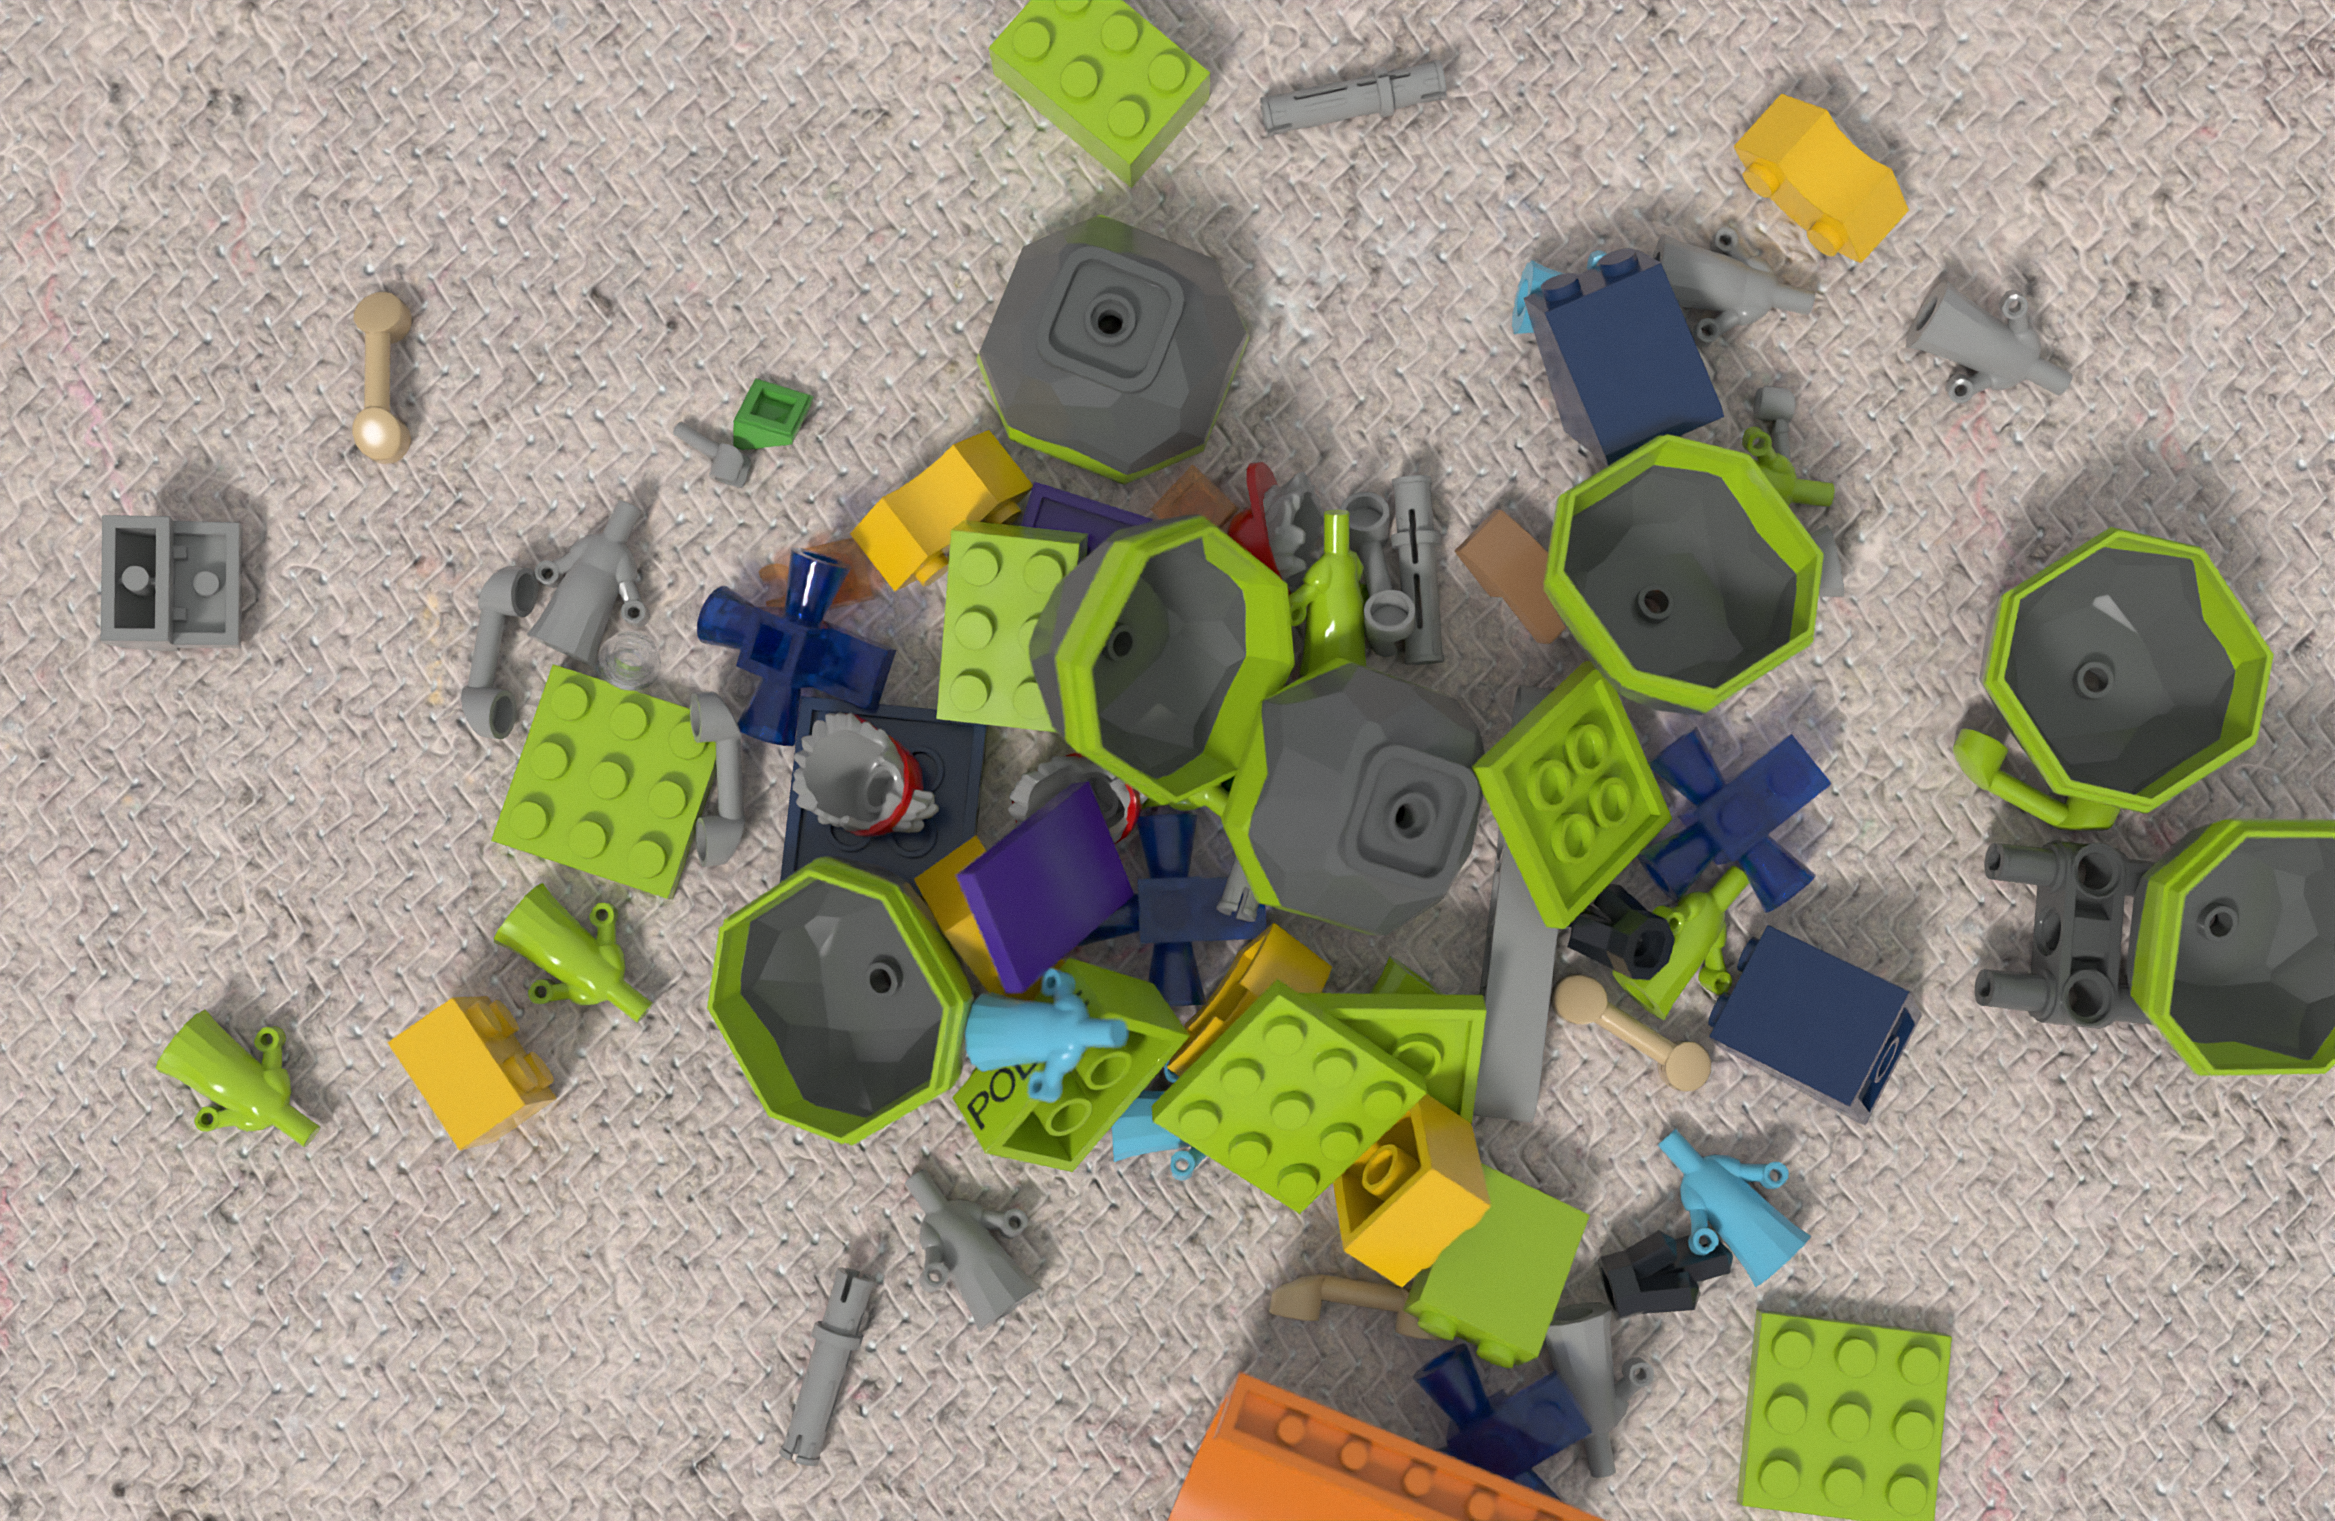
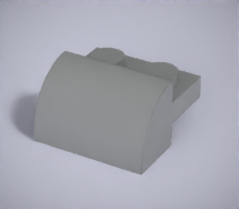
(170, 583)

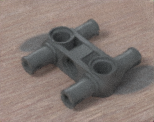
(2073, 934)

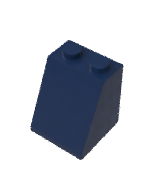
(1620, 356)
(1815, 1022)

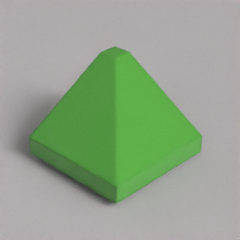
(769, 416)

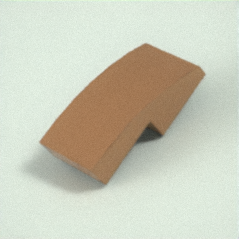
(1513, 568)

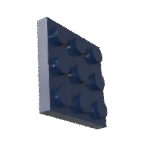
(951, 770)

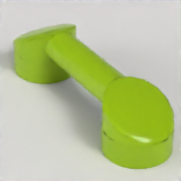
(1980, 761)

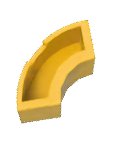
(1820, 178)
(912, 526)
(1255, 968)

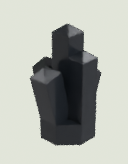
(1622, 935)
(1659, 1275)

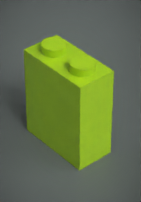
(1502, 1275)

